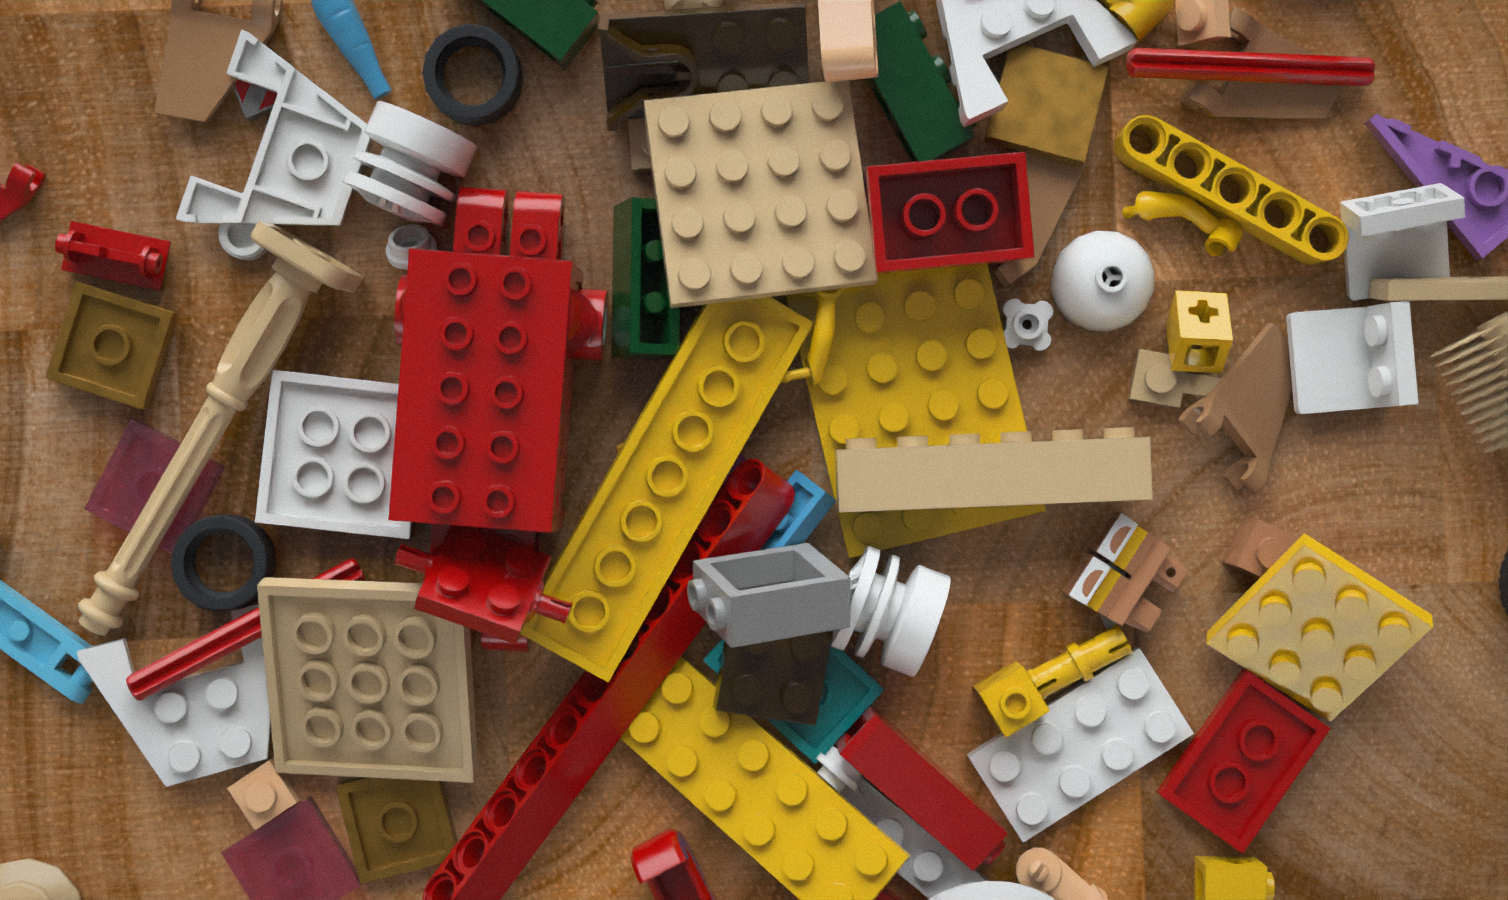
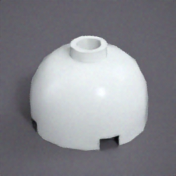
(1080, 287)

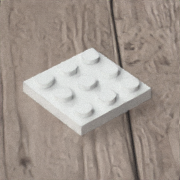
(329, 455)

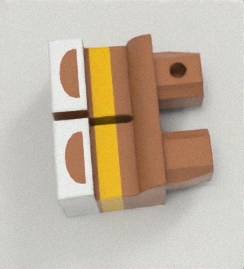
(1140, 558)

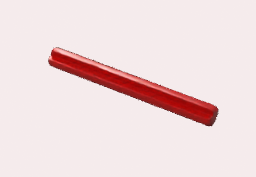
(1250, 67)
(216, 643)

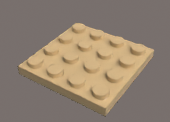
(759, 193)
(366, 682)

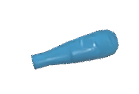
(349, 34)

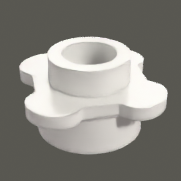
(1037, 314)

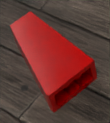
(922, 789)

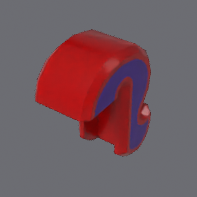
(670, 868)

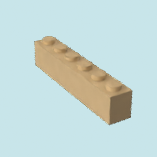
(993, 472)

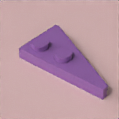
(1436, 162)

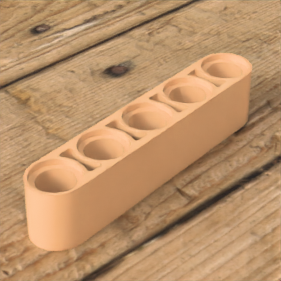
(848, 39)

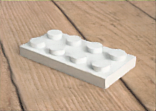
(1082, 745)

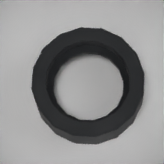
(439, 54)
(185, 552)

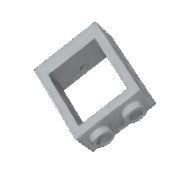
(770, 594)

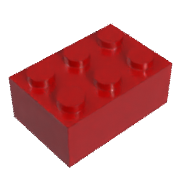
(949, 212)

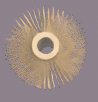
(1495, 338)

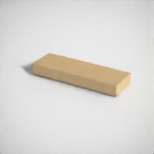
(1439, 288)

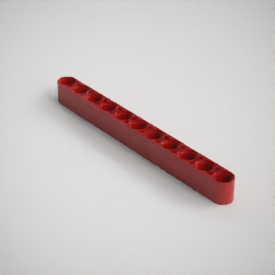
(600, 712)

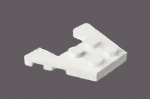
(989, 27)
(299, 157)
(197, 723)

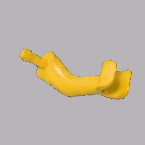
(1159, 204)
(821, 340)

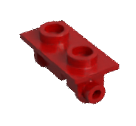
(114, 255)

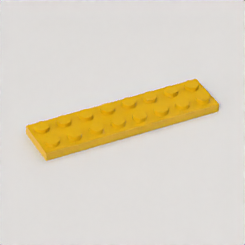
(666, 478)

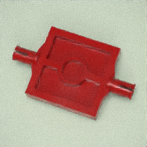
(483, 583)

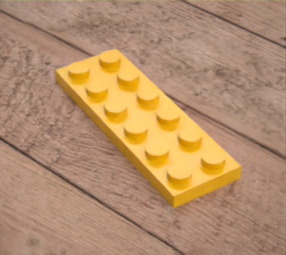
(761, 793)

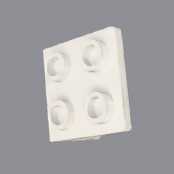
(1398, 235)
(1352, 358)

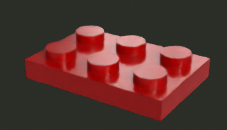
(1243, 760)

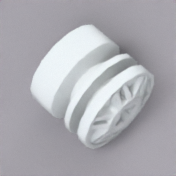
(409, 164)
(893, 611)

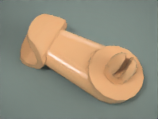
(1050, 875)

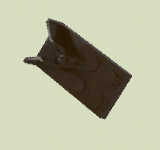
(699, 53)

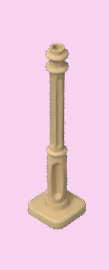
(242, 369)

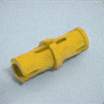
(1080, 661)

